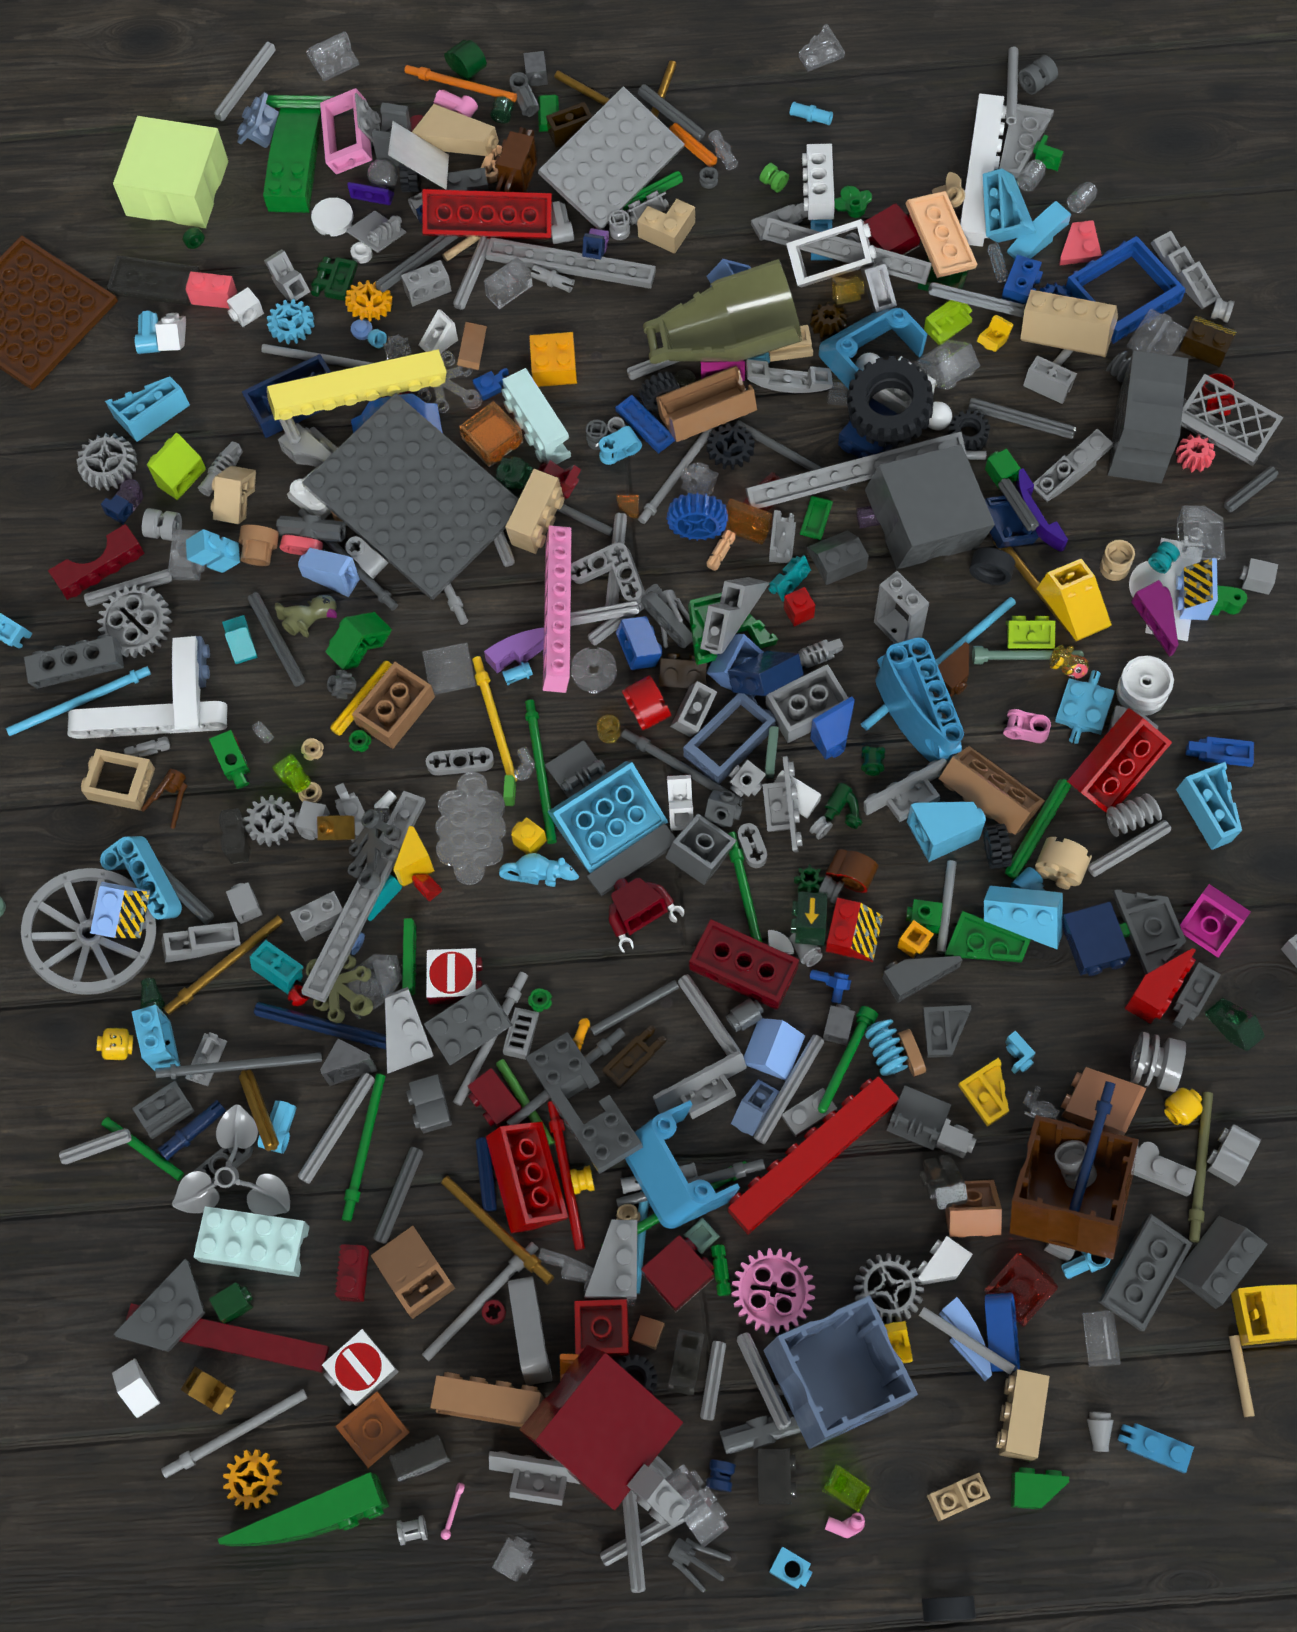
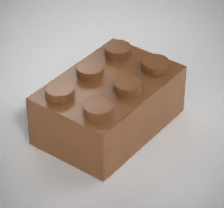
(393, 705)

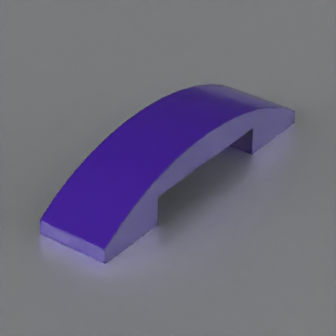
(1050, 534)

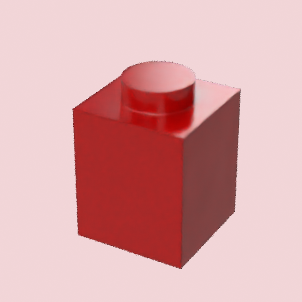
(799, 606)

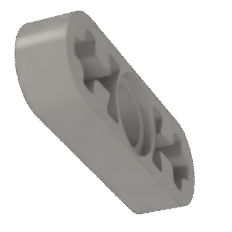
(443, 769)

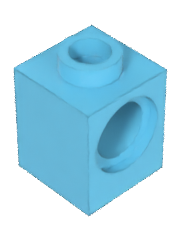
(778, 1568)

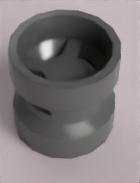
(595, 431)

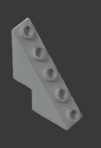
(727, 617)

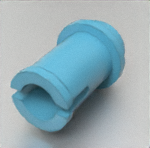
(517, 673)

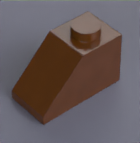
(956, 670)

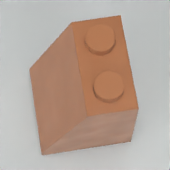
(1089, 1088)

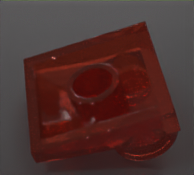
(1027, 1283)

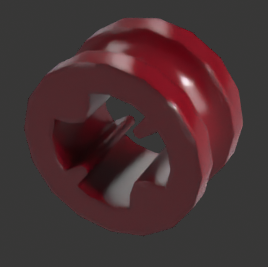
(501, 1314)

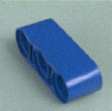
(1002, 1328)

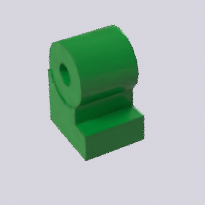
(1229, 600)

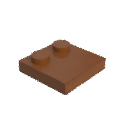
(372, 1429)

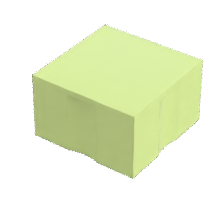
(171, 171)

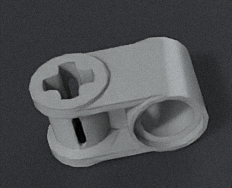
(367, 557)

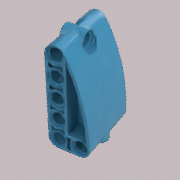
(912, 703)

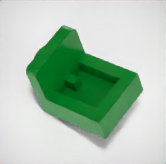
(1048, 155)

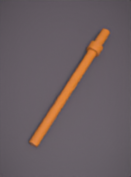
(426, 74)

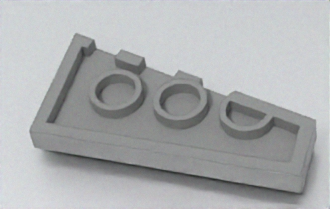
(1023, 137)

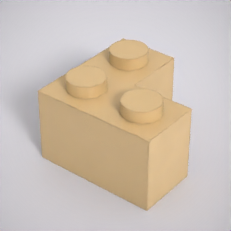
(667, 229)
(231, 493)

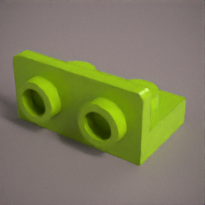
(1031, 633)

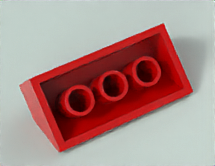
(1119, 760)
(526, 1176)

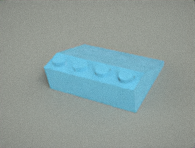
(608, 816)

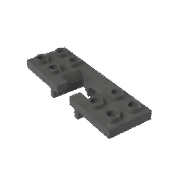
(565, 1073)

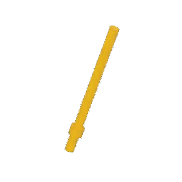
(483, 680)

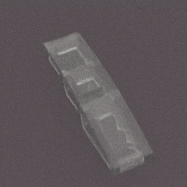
(572, 1269)

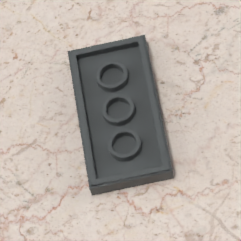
(1145, 1272)

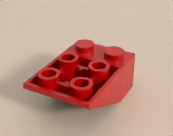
(1159, 987)

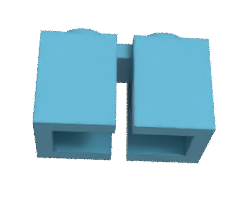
(213, 551)

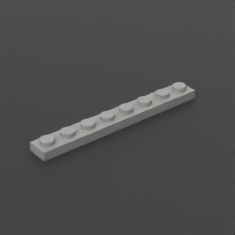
(847, 250)
(572, 263)

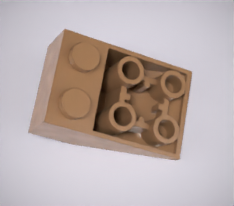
(412, 1272)

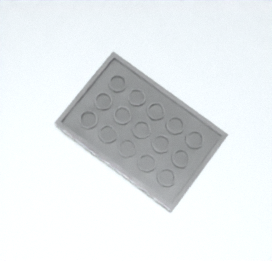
(611, 158)

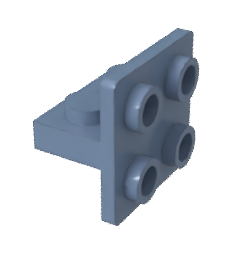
(258, 122)

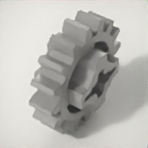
(263, 814)

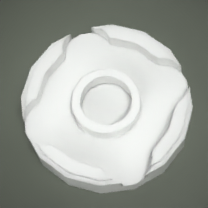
(332, 216)

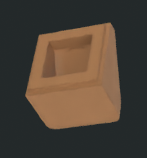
(648, 1332)

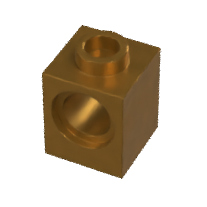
(335, 827)

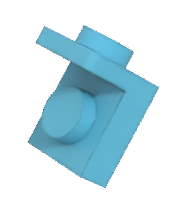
(1019, 1048)

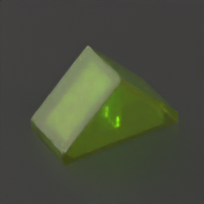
(846, 1488)

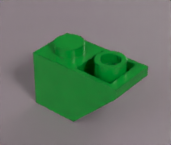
(1035, 1490)

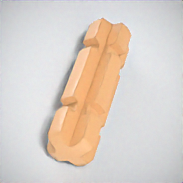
(721, 550)

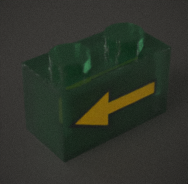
(810, 919)

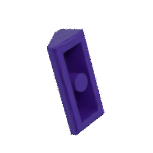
(370, 193)

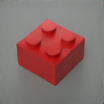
(602, 1326)

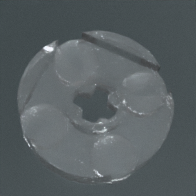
(597, 681)

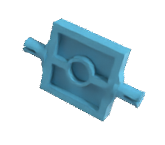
(1084, 706)

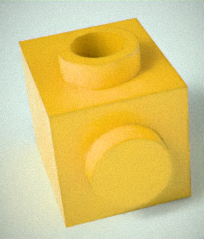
(528, 836)

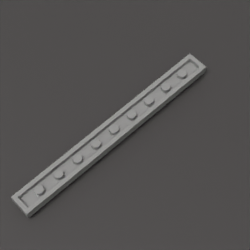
(841, 474)
(359, 906)

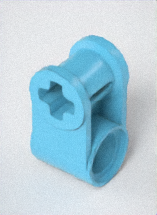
(620, 444)

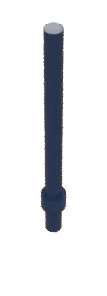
(1103, 1108)

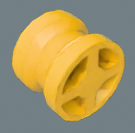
(582, 1180)

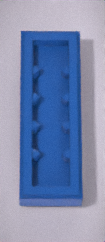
(645, 424)

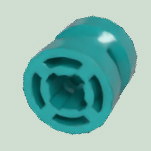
(1164, 556)

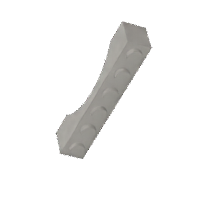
(307, 451)

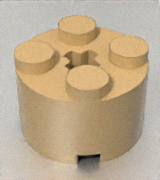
(1063, 862)

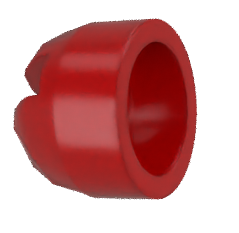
(296, 996)

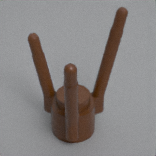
(171, 782)

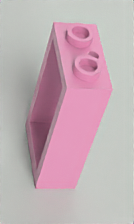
(353, 155)

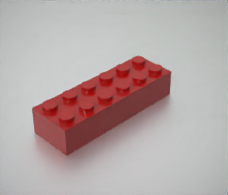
(486, 214)

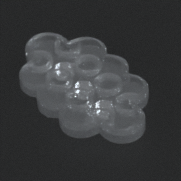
(470, 828)

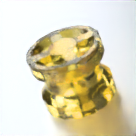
(608, 723)

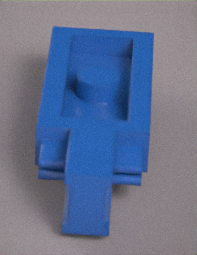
(1222, 750)

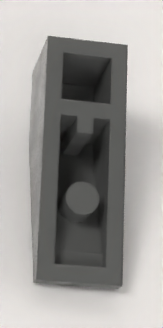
(915, 974)

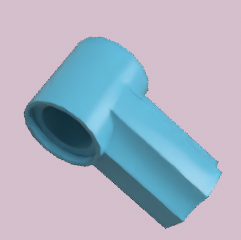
(146, 338)
(281, 1119)

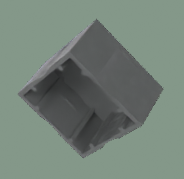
(1148, 416)
(929, 506)

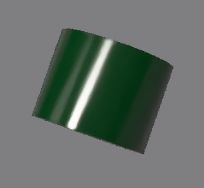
(465, 59)

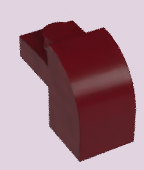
(567, 477)

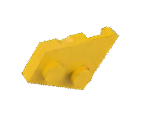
(987, 1092)

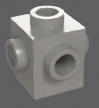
(755, 776)

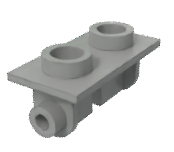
(653, 200)
(208, 1052)

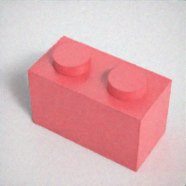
(210, 289)

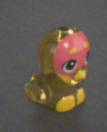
(1071, 665)

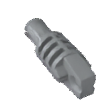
(226, 458)
(819, 652)

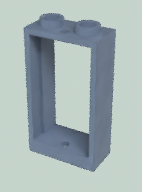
(707, 765)

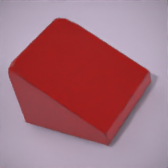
(426, 886)

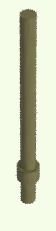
(1196, 1214)

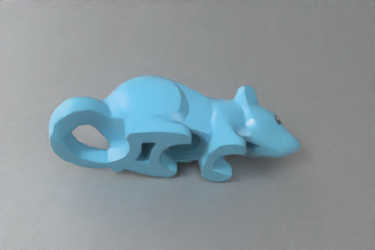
(535, 867)

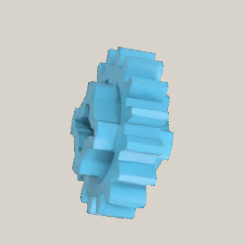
(290, 321)

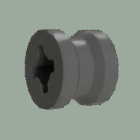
(831, 888)

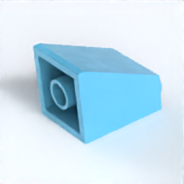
(945, 826)

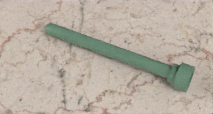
(982, 655)

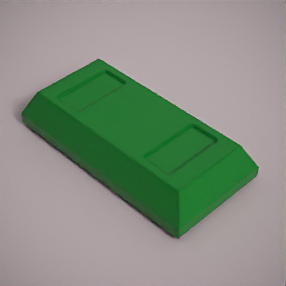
(547, 105)
(816, 517)

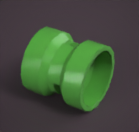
(774, 177)

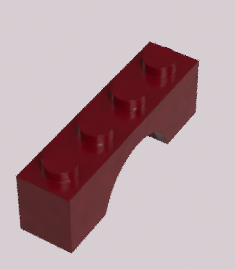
(75, 577)

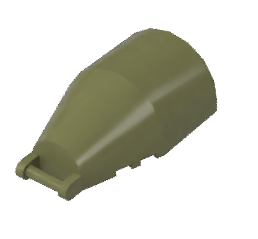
(730, 320)

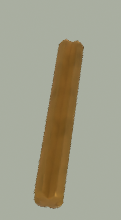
(259, 1110)

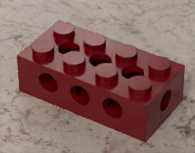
(744, 979)

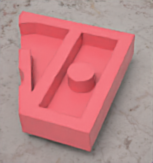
(1081, 244)

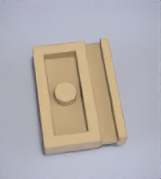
(797, 350)

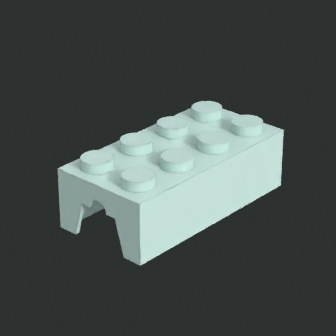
(535, 417)
(250, 1241)

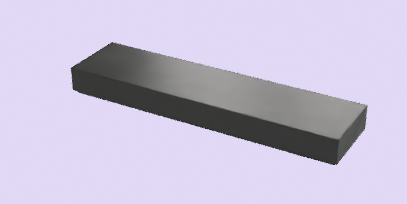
(632, 859)

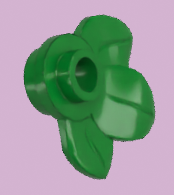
(853, 201)

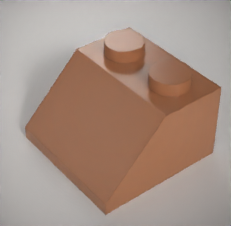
(979, 1215)

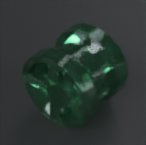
(502, 110)

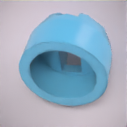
(377, 338)

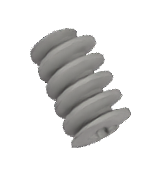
(1131, 812)

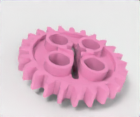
(777, 1267)

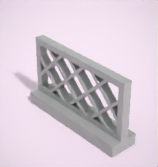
(1223, 439)

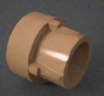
(257, 544)

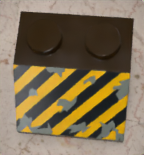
(1207, 341)

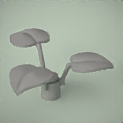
(196, 1189)

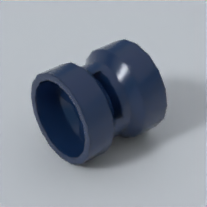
(718, 1481)

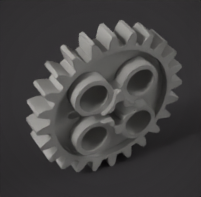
(149, 606)

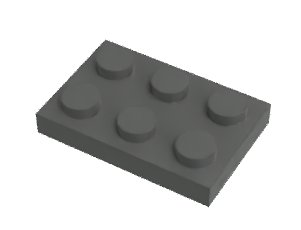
(468, 1024)

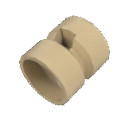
(1117, 560)

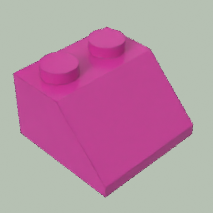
(1214, 920)

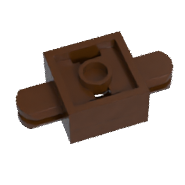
(516, 161)

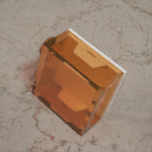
(491, 434)

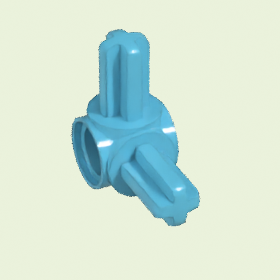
(1081, 1265)

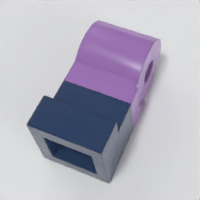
(596, 242)

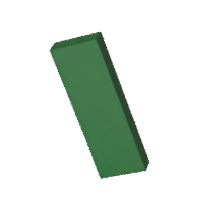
(409, 955)

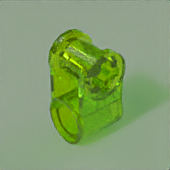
(292, 773)

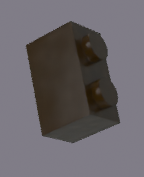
(567, 122)

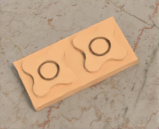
(941, 234)

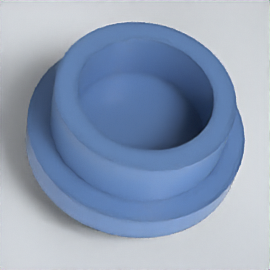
(361, 328)

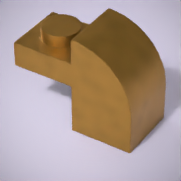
(208, 1390)

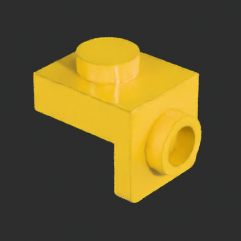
(996, 334)
(899, 1340)

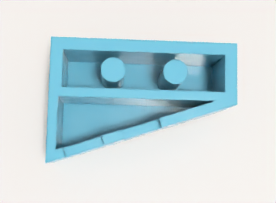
(1004, 207)
(1026, 913)

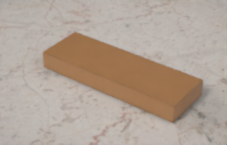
(471, 346)

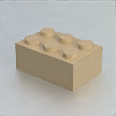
(535, 511)
(1022, 1415)

